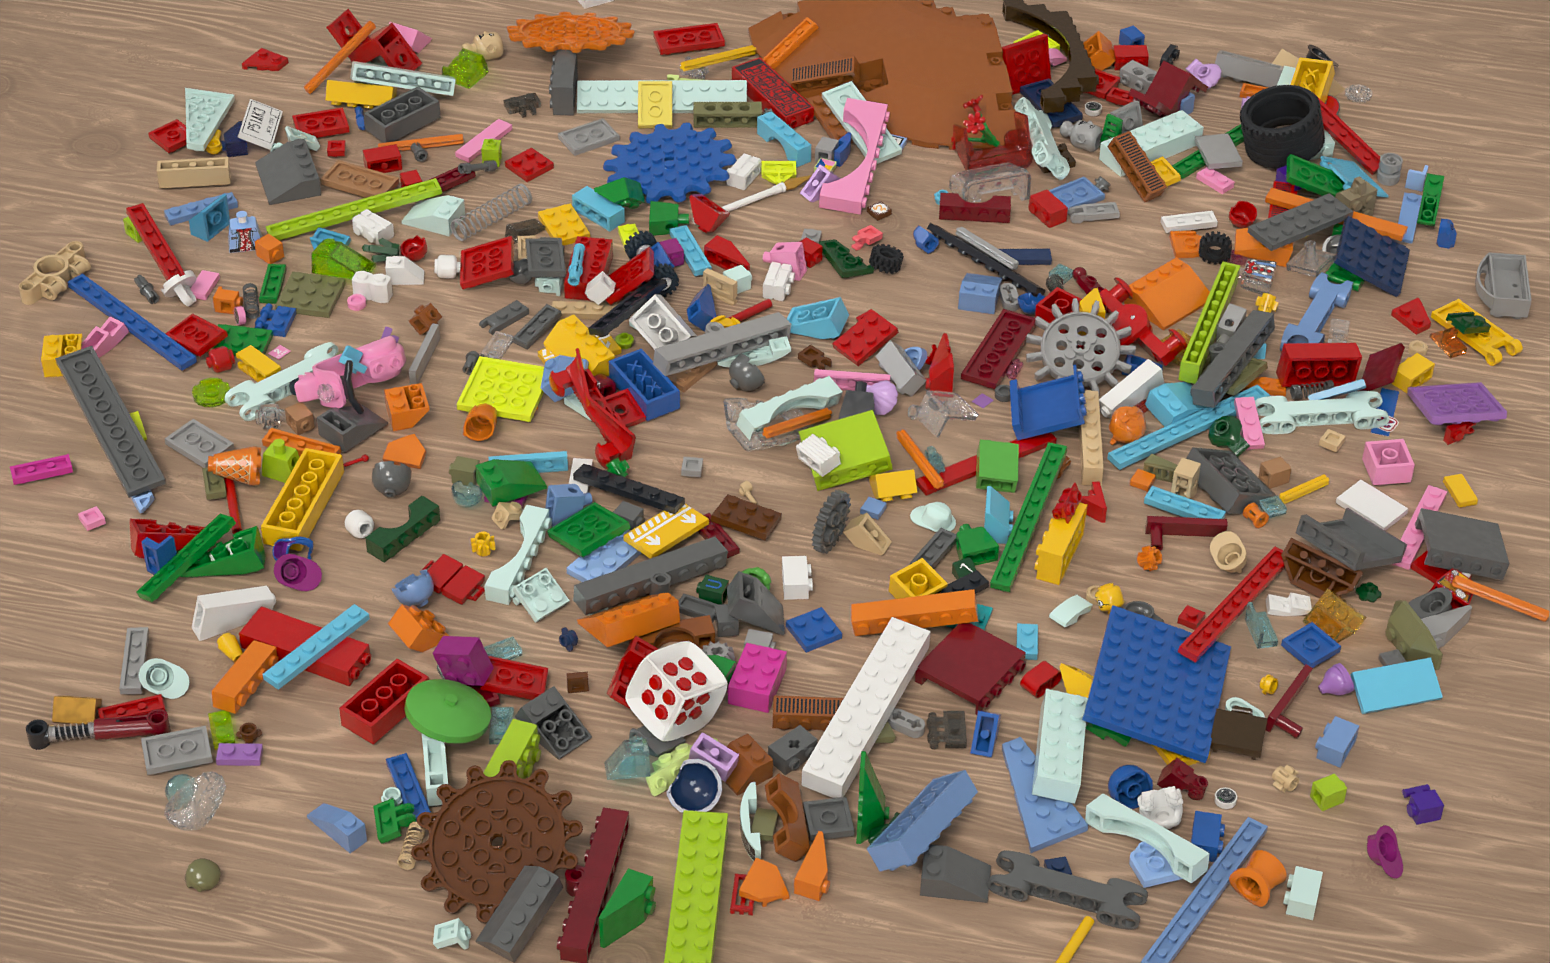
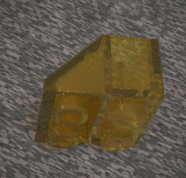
(1335, 616)

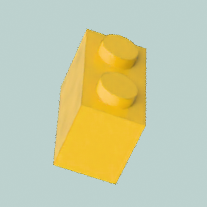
(1413, 372)

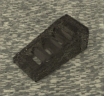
(524, 228)

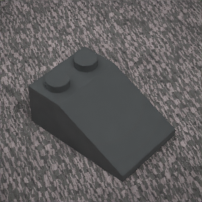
(954, 875)

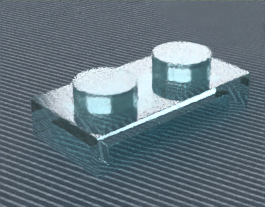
(500, 721)

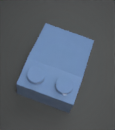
(979, 293)

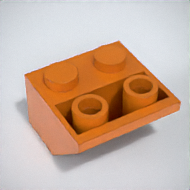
(406, 405)
(417, 628)

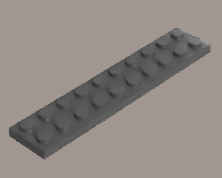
(110, 421)

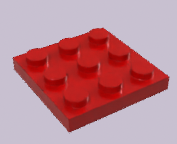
(1027, 61)
(487, 262)
(632, 274)

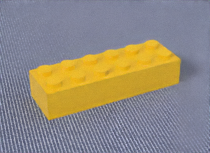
(303, 497)

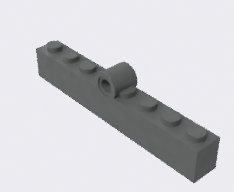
(1230, 359)
(650, 576)

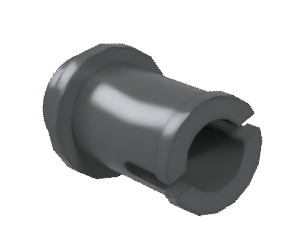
(419, 153)
(471, 360)

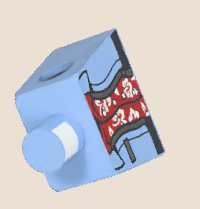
(243, 233)

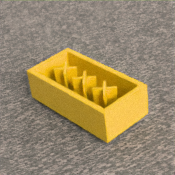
(1314, 76)
(1059, 546)

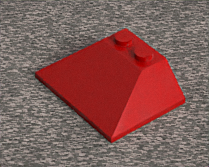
(626, 668)

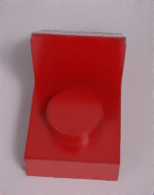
(1095, 503)

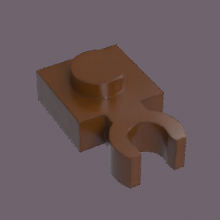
(813, 356)

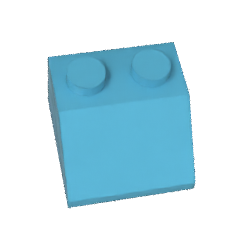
(998, 516)

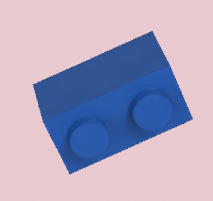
(1206, 833)

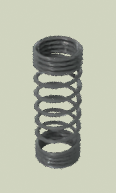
(251, 306)
(1296, 391)

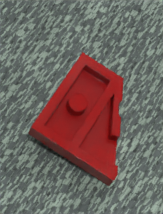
(1412, 316)

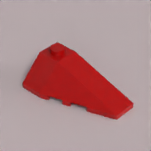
(941, 368)
(149, 528)

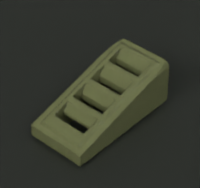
(1159, 467)

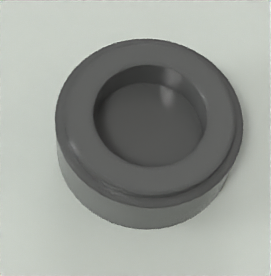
(1002, 393)

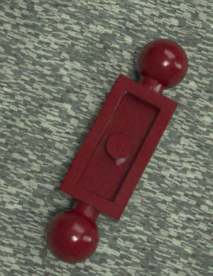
(1086, 282)

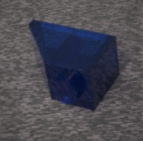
(232, 144)

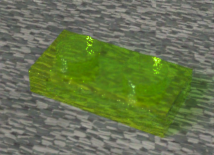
(221, 728)

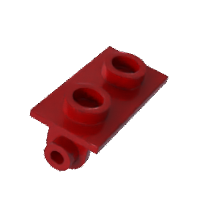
(1067, 503)

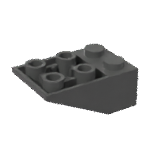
(347, 427)
(754, 603)
(556, 723)

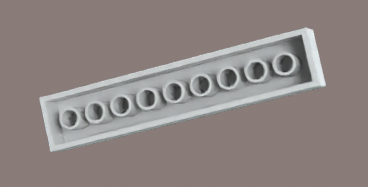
(865, 708)

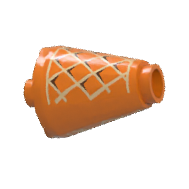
(238, 465)

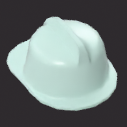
(934, 516)
(164, 678)

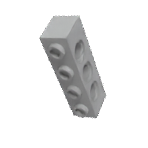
(1137, 76)

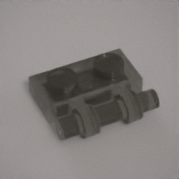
(954, 729)

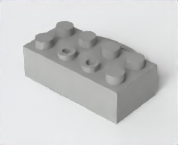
(1505, 285)

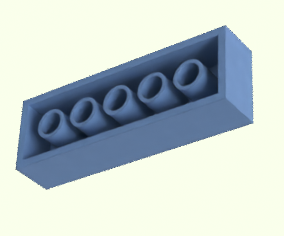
(922, 821)

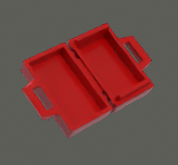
(455, 580)

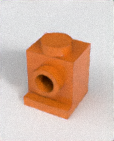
(226, 300)

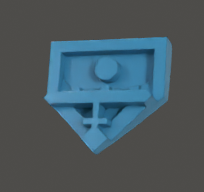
(322, 234)

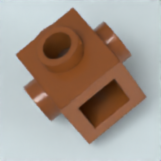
(424, 318)

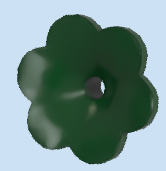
(1368, 592)

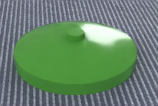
(447, 711)

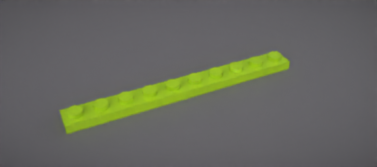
(349, 210)

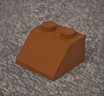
(752, 764)

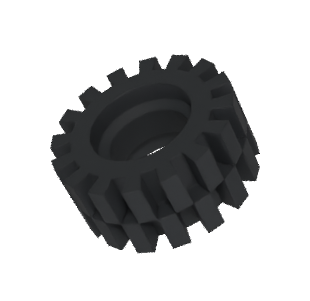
(1218, 241)
(886, 258)

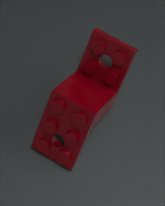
(1168, 90)

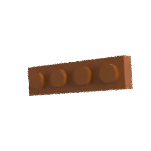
(827, 118)

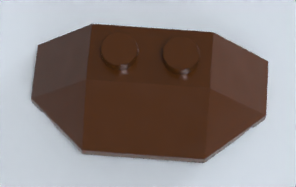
(1317, 571)

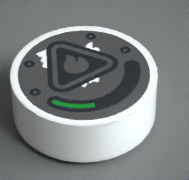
(1093, 108)
(1225, 798)

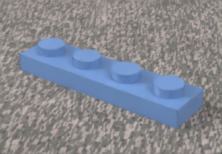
(186, 212)

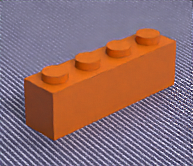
(244, 677)

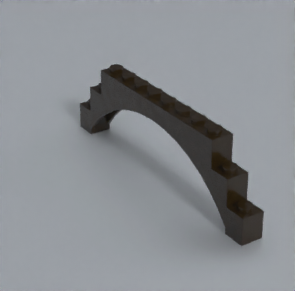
(1059, 27)

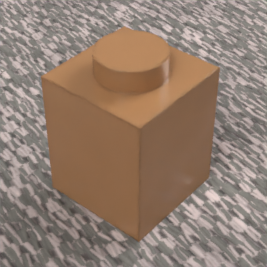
(1274, 472)

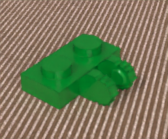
(390, 818)

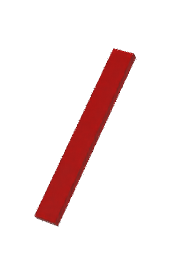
(967, 468)

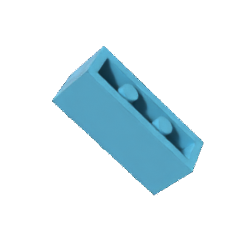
(598, 208)

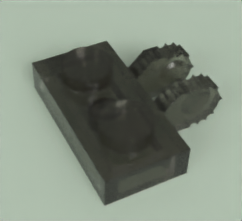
(522, 104)

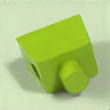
(279, 461)

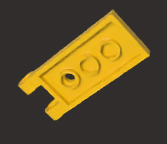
(1485, 343)

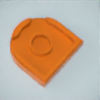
(1185, 244)

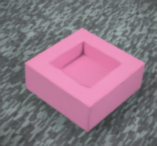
(92, 518)

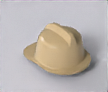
(1228, 552)

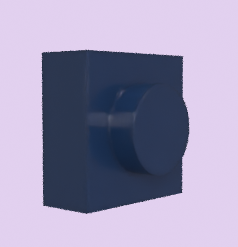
(1058, 864)

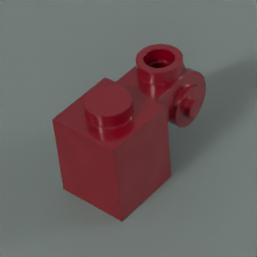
(1183, 777)

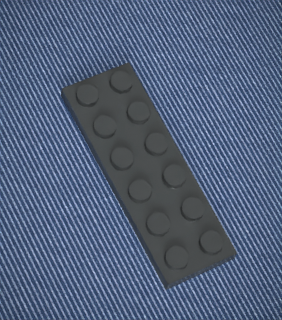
(1300, 222)

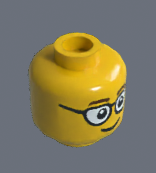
(1109, 595)

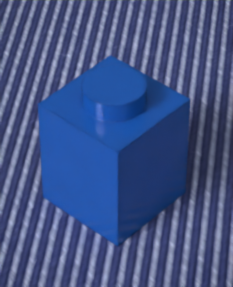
(1131, 36)

